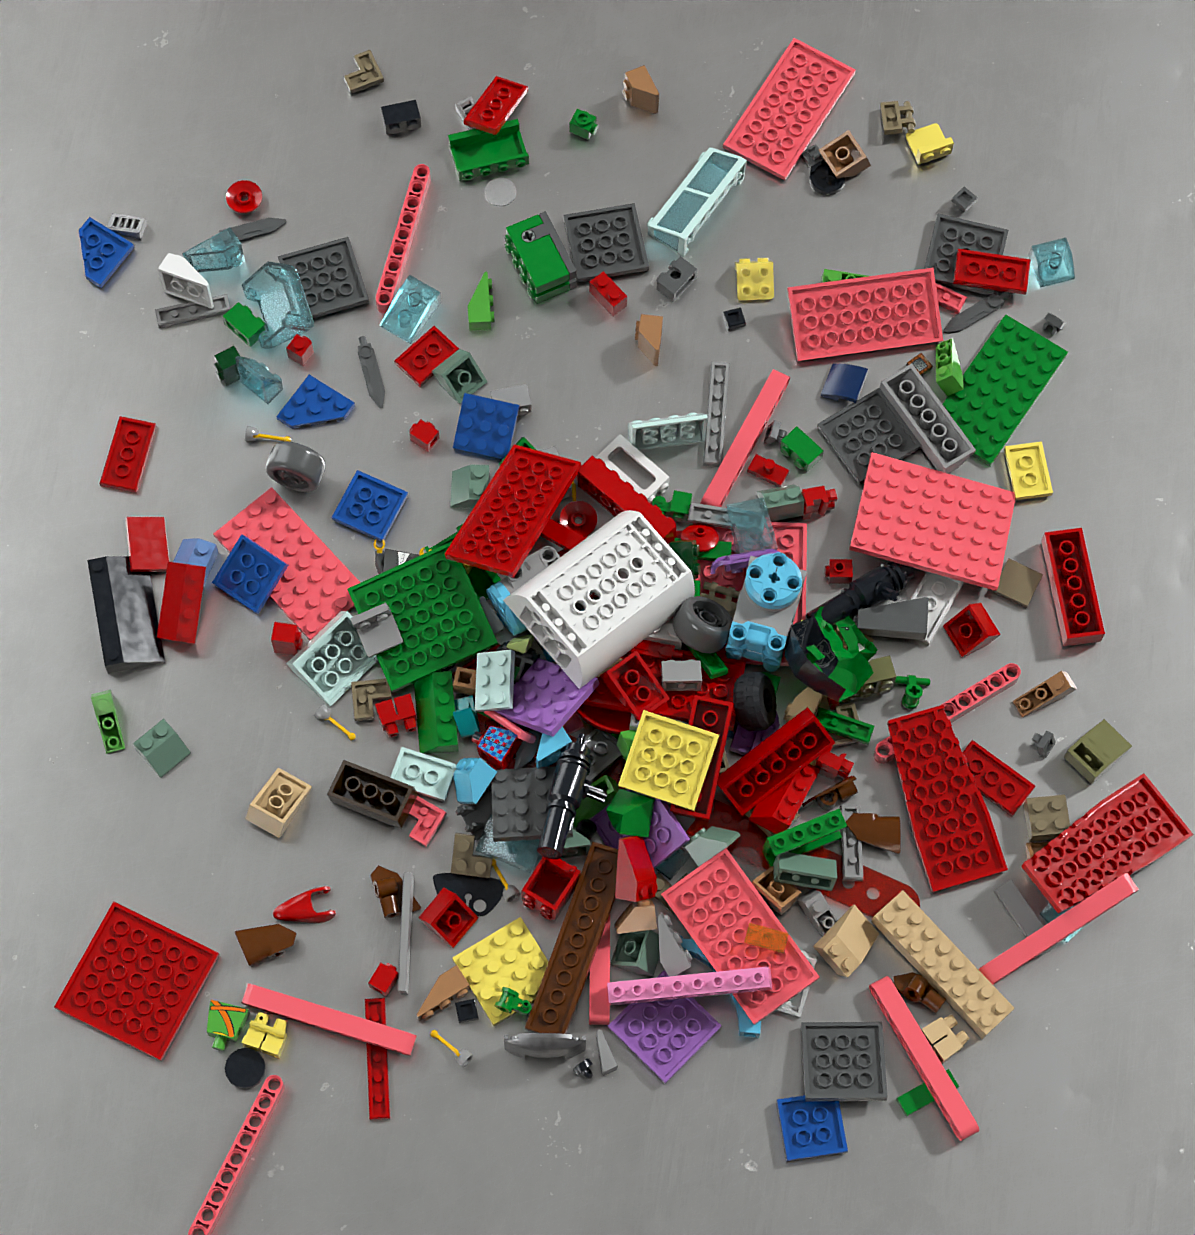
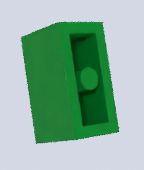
(244, 323)
(801, 449)

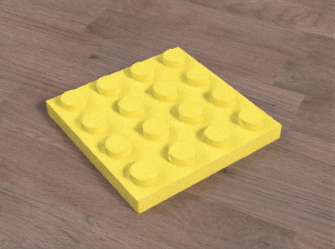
(668, 760)
(503, 960)

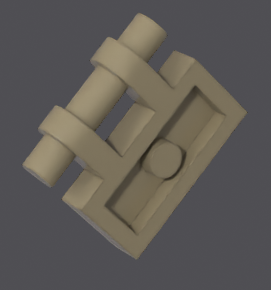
(892, 120)
(729, 592)

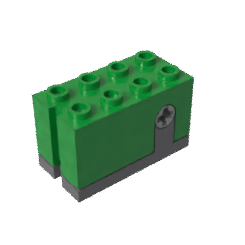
(540, 257)

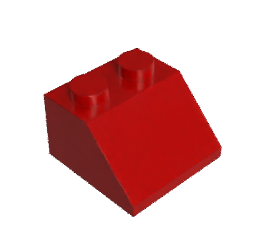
(971, 629)
(448, 917)

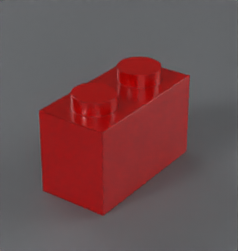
(608, 293)
(286, 638)

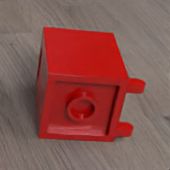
(550, 887)

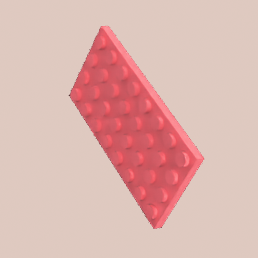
(789, 109)
(865, 314)
(314, 581)
(716, 910)

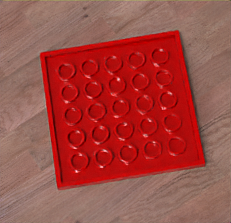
(137, 981)

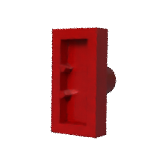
(768, 470)

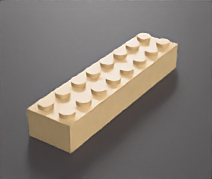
(942, 964)

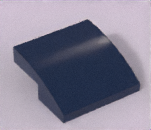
(844, 382)

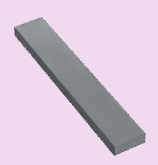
(716, 414)
(405, 934)

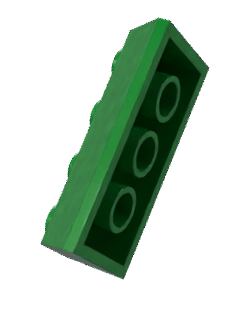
(435, 714)

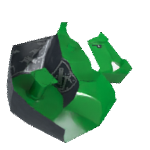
(822, 663)

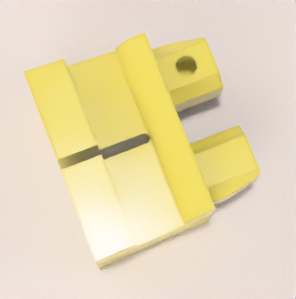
(266, 1038)

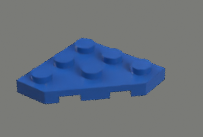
(102, 251)
(314, 405)

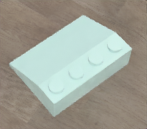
(668, 431)
(332, 659)

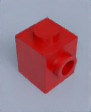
(300, 349)
(424, 435)
(839, 571)
(384, 978)

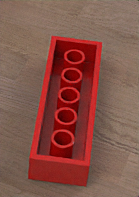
(619, 496)
(1072, 587)
(714, 717)
(775, 761)

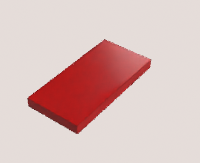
(495, 105)
(991, 271)
(128, 454)
(996, 779)

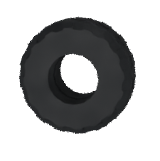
(754, 701)

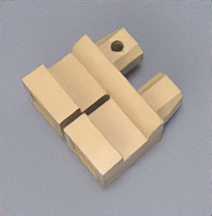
(951, 1043)

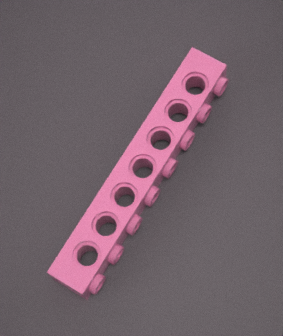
(689, 986)

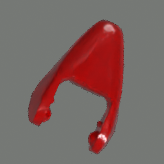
(301, 909)

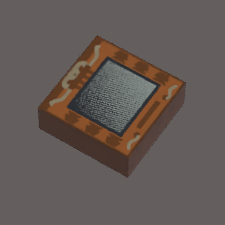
(921, 364)

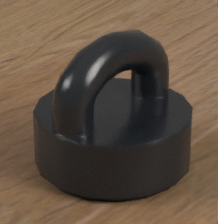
(587, 828)
(583, 1068)

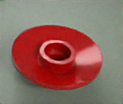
(241, 190)
(579, 510)
(705, 536)

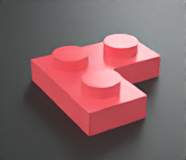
(428, 818)

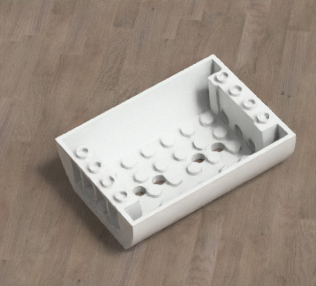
(626, 608)

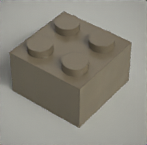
(1045, 817)

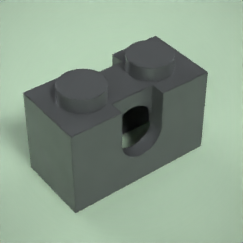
(672, 287)

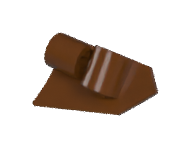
(841, 790)
(876, 830)
(389, 889)
(265, 942)
(917, 988)

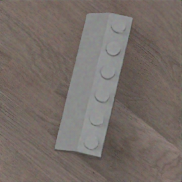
(927, 419)

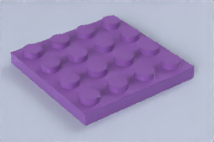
(546, 698)
(664, 835)
(665, 1032)

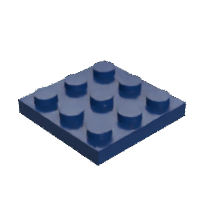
(485, 426)
(369, 506)
(250, 573)
(811, 1128)

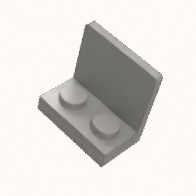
(377, 630)

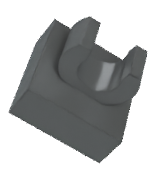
(812, 156)
(964, 199)
(1054, 321)
(774, 433)
(1044, 743)

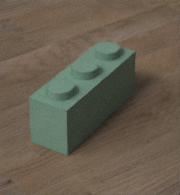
(805, 871)

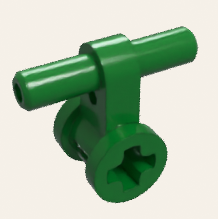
(913, 691)
(512, 1002)

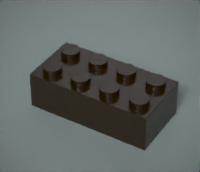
(372, 794)

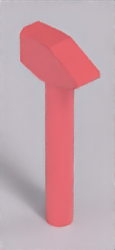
(522, 734)

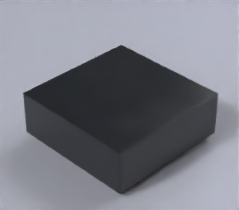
(734, 318)
(466, 1011)

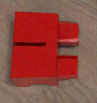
(818, 500)
(390, 720)
(833, 765)

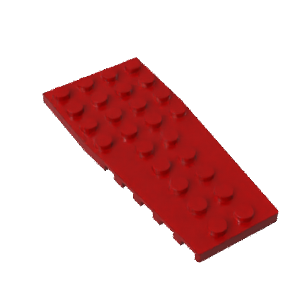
(943, 801)
(1111, 839)

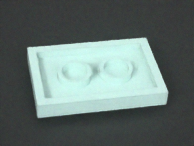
(494, 680)
(426, 773)

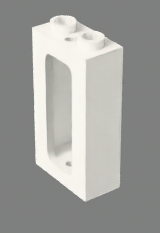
(662, 479)

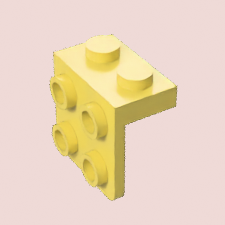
(929, 143)
(754, 279)

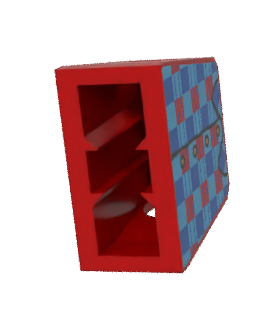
(497, 746)

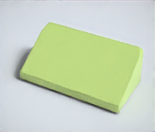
(521, 644)

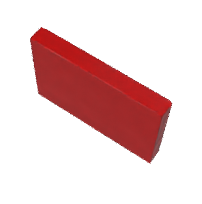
(425, 355)
(147, 544)

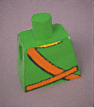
(225, 1023)

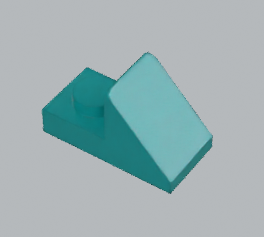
(466, 716)

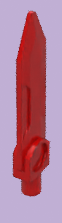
(657, 650)

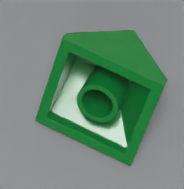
(631, 813)

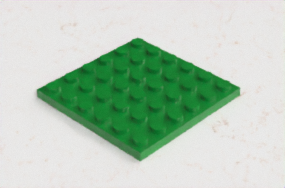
(434, 615)

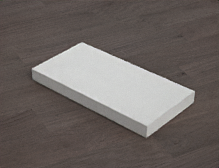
(941, 593)

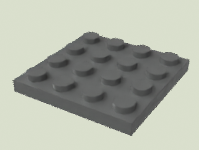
(955, 234)
(606, 242)
(328, 276)
(868, 428)
(520, 803)
(843, 1061)

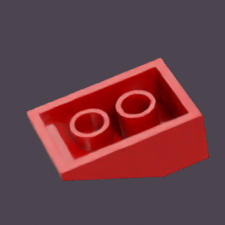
(634, 685)
(634, 871)

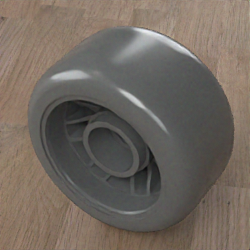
(295, 466)
(702, 624)

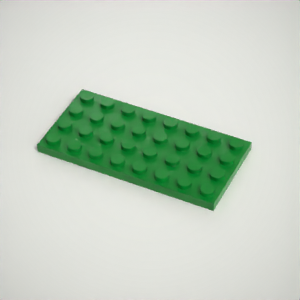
(1003, 386)

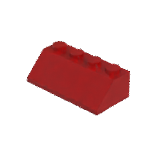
(181, 602)
(782, 805)

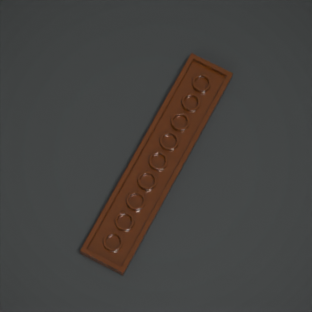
(576, 943)

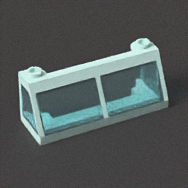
(696, 199)

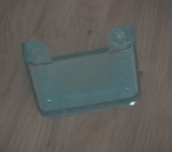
(281, 303)

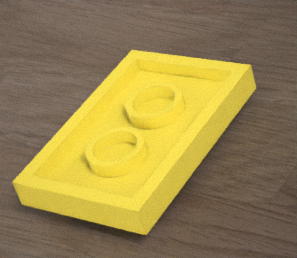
(1028, 470)

